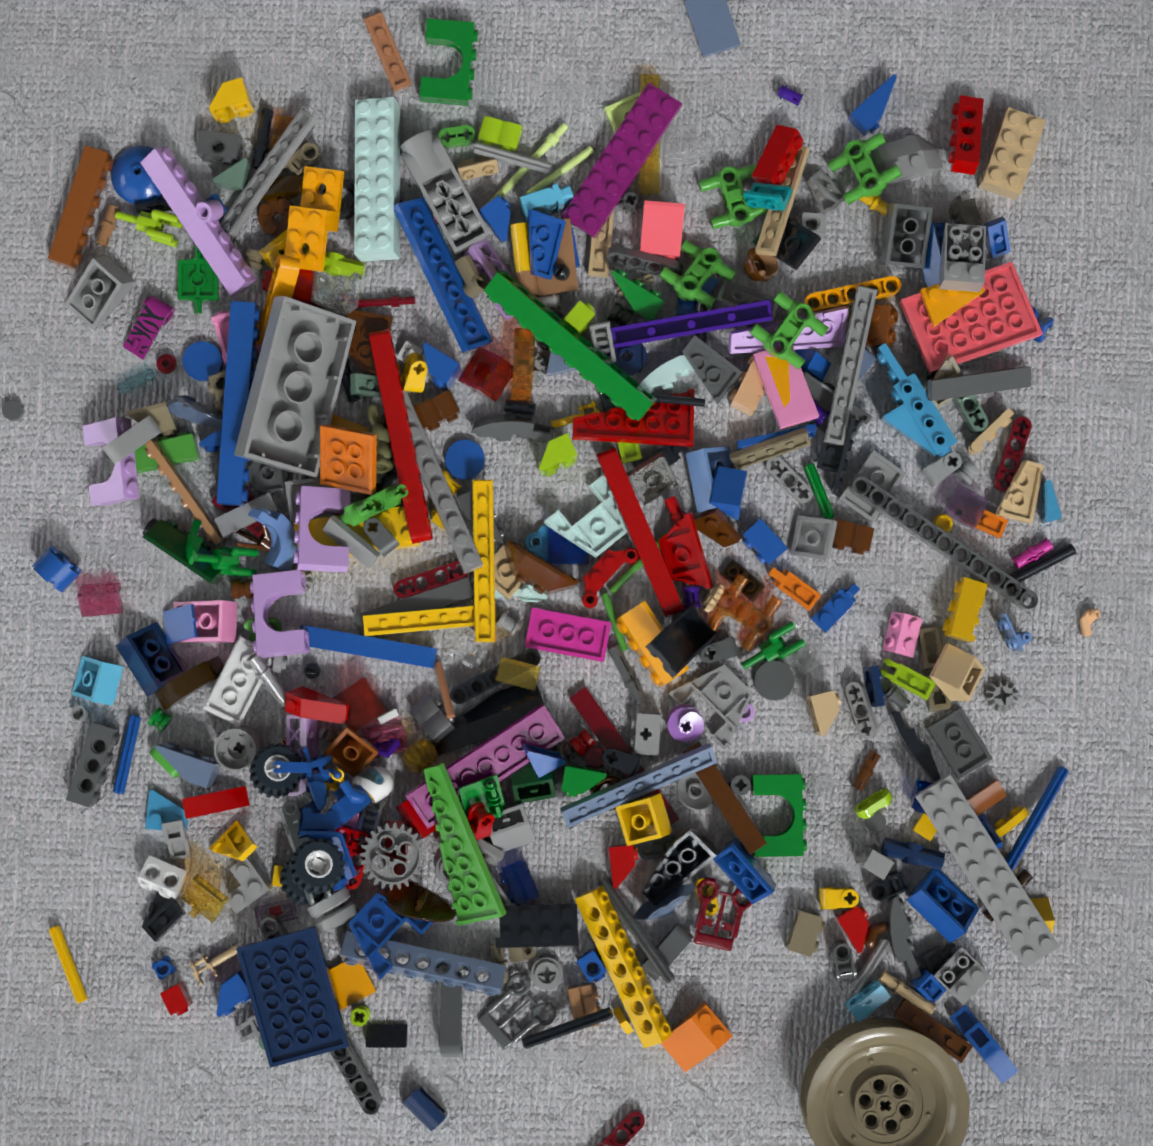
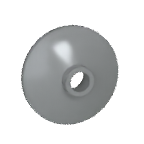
(692, 783)

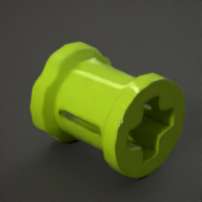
(360, 1022)

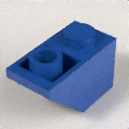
(231, 993)

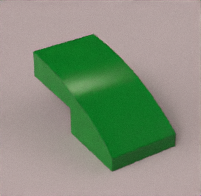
(193, 542)

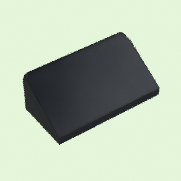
(387, 1036)

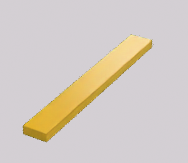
(485, 576)

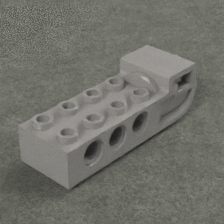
(444, 191)

